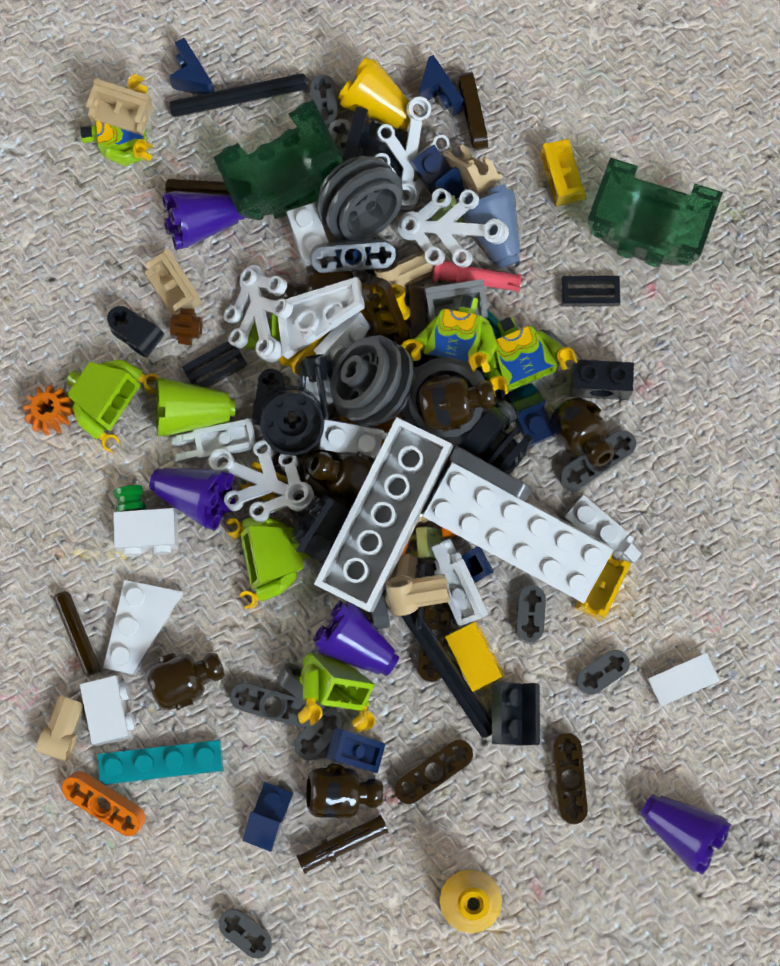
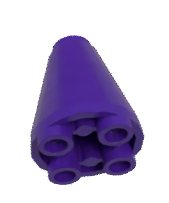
(197, 216)
(194, 492)
(355, 641)
(687, 830)

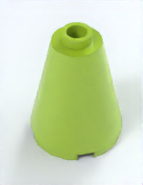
(189, 407)

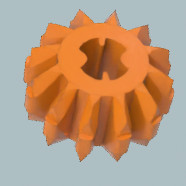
(48, 399)

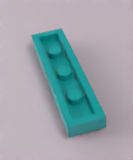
(160, 762)

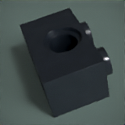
(602, 379)

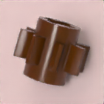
(186, 326)

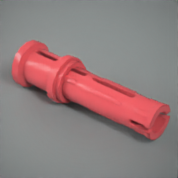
(450, 272)

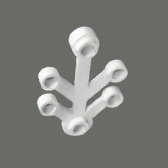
(405, 156)
(447, 227)
(252, 282)
(264, 483)

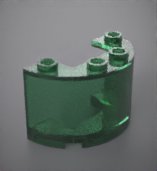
(284, 171)
(651, 219)

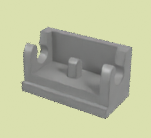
(449, 297)

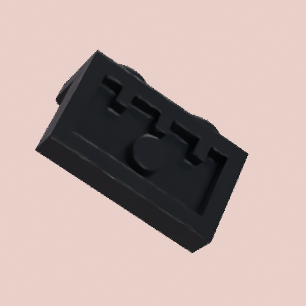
(515, 714)

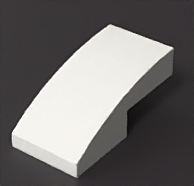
(684, 679)

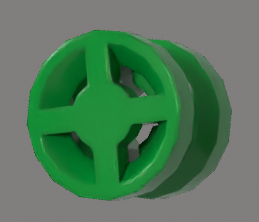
(129, 498)

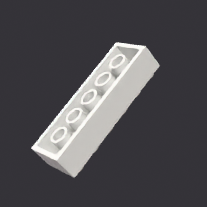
(384, 515)
(517, 531)

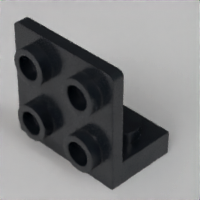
(363, 140)
(320, 528)

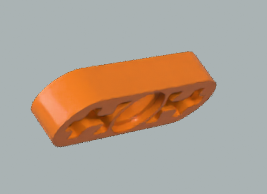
(90, 805)

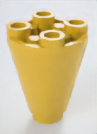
(378, 94)
(459, 890)

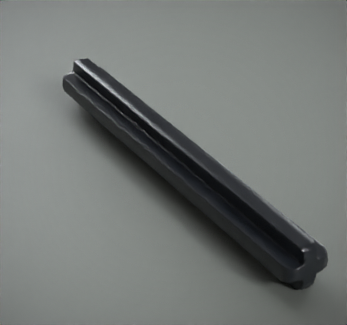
(238, 95)
(450, 675)

